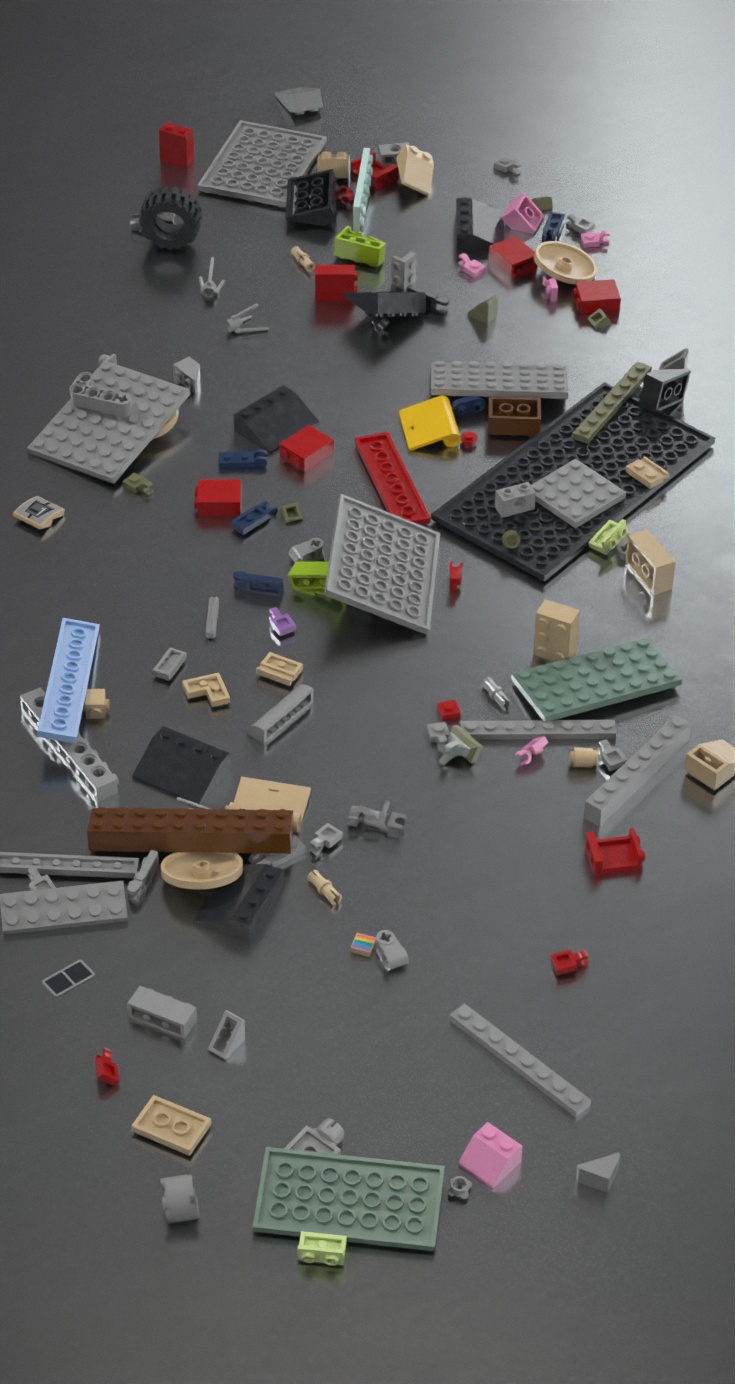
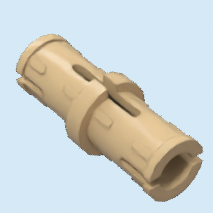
(298, 254)
(324, 887)

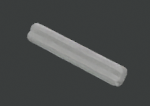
(212, 617)

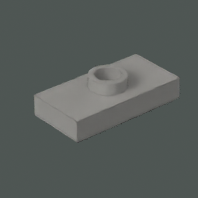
(169, 664)

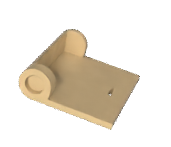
(270, 795)

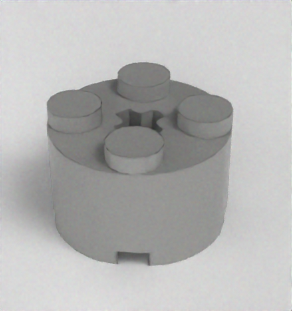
(180, 1198)

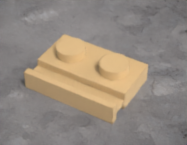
(647, 472)
(279, 668)

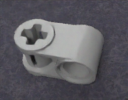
(307, 551)
(390, 950)

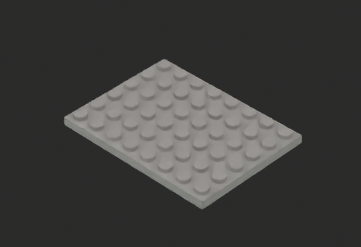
(260, 161)
(105, 442)
(382, 564)

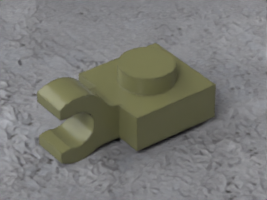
(138, 483)

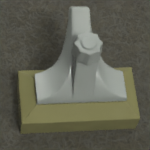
(460, 744)

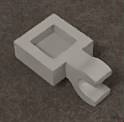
(505, 164)
(581, 225)
(438, 733)
(611, 757)
(325, 836)
(37, 881)

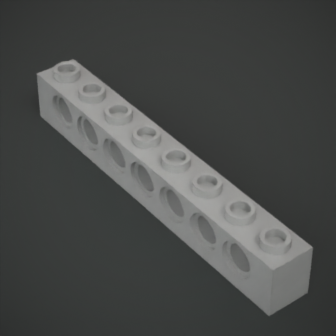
(77, 756)

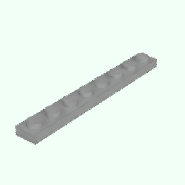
(538, 728)
(69, 865)
(520, 1060)

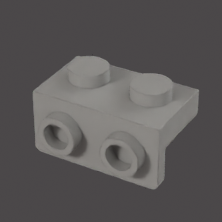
(403, 270)

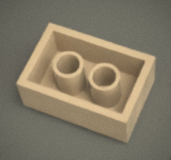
(650, 562)
(556, 631)

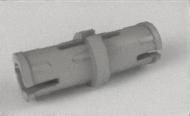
(496, 693)

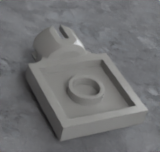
(320, 1139)

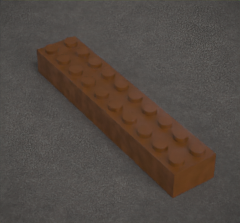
(191, 830)

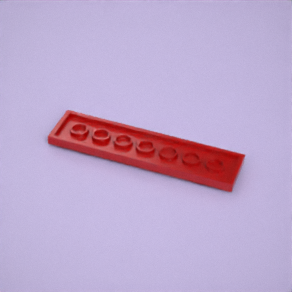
(391, 478)

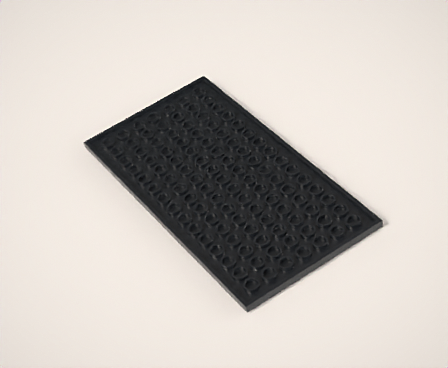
(544, 537)

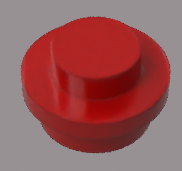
(469, 438)

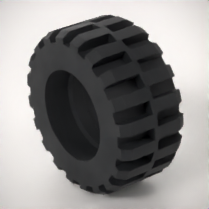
(172, 201)

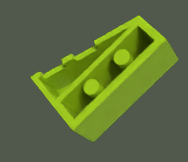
(359, 248)
(309, 577)

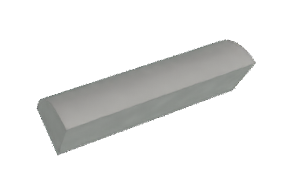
(281, 714)

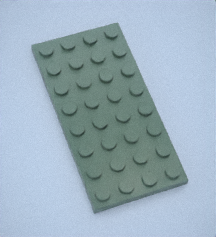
(596, 679)
(349, 1197)

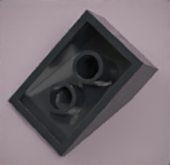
(663, 388)

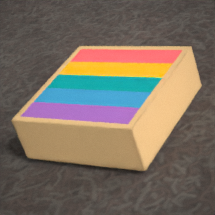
(363, 945)

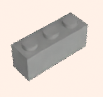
(162, 1012)

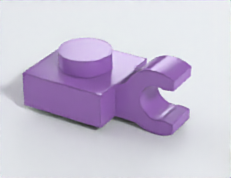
(281, 623)

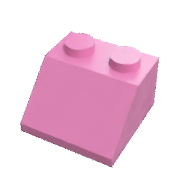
(523, 215)
(491, 1155)

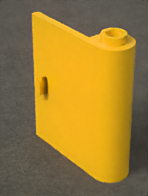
(432, 422)

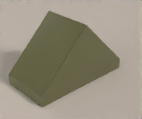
(486, 310)

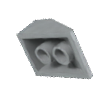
(301, 99)

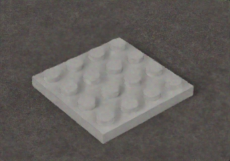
(576, 493)

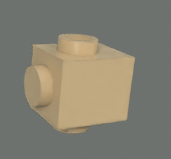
(96, 704)

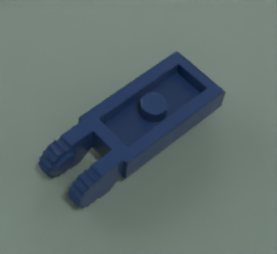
(553, 226)
(243, 459)
(253, 517)
(258, 583)

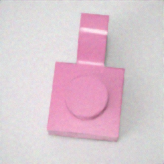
(591, 239)
(472, 267)
(551, 288)
(533, 747)

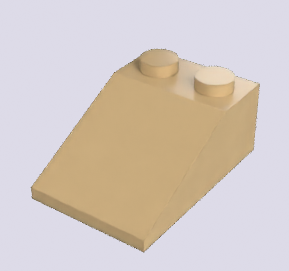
(415, 169)

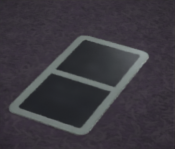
(68, 978)

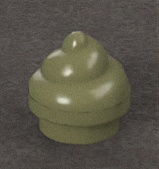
(511, 539)

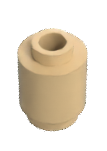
(583, 757)

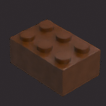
(514, 416)

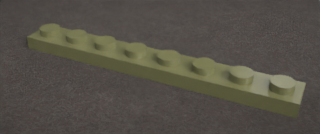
(611, 403)

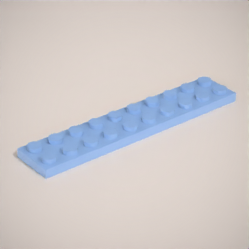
(68, 681)

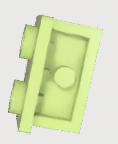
(608, 536)
(321, 1248)

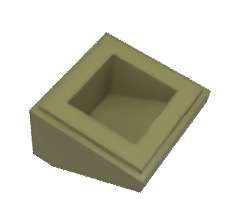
(543, 203)
(599, 319)
(291, 512)

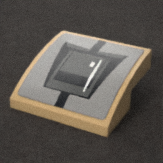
(38, 512)

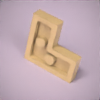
(209, 685)

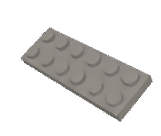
(63, 907)

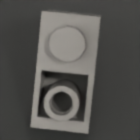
(187, 373)

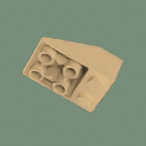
(339, 163)
(711, 763)

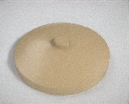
(565, 262)
(201, 869)

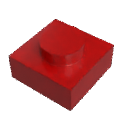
(448, 710)

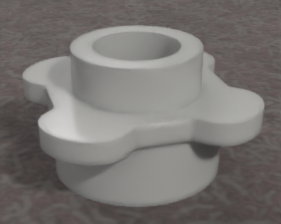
(459, 1182)

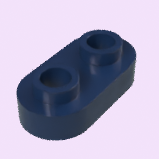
(468, 405)

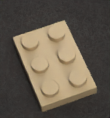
(171, 1125)

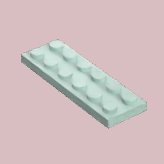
(362, 190)

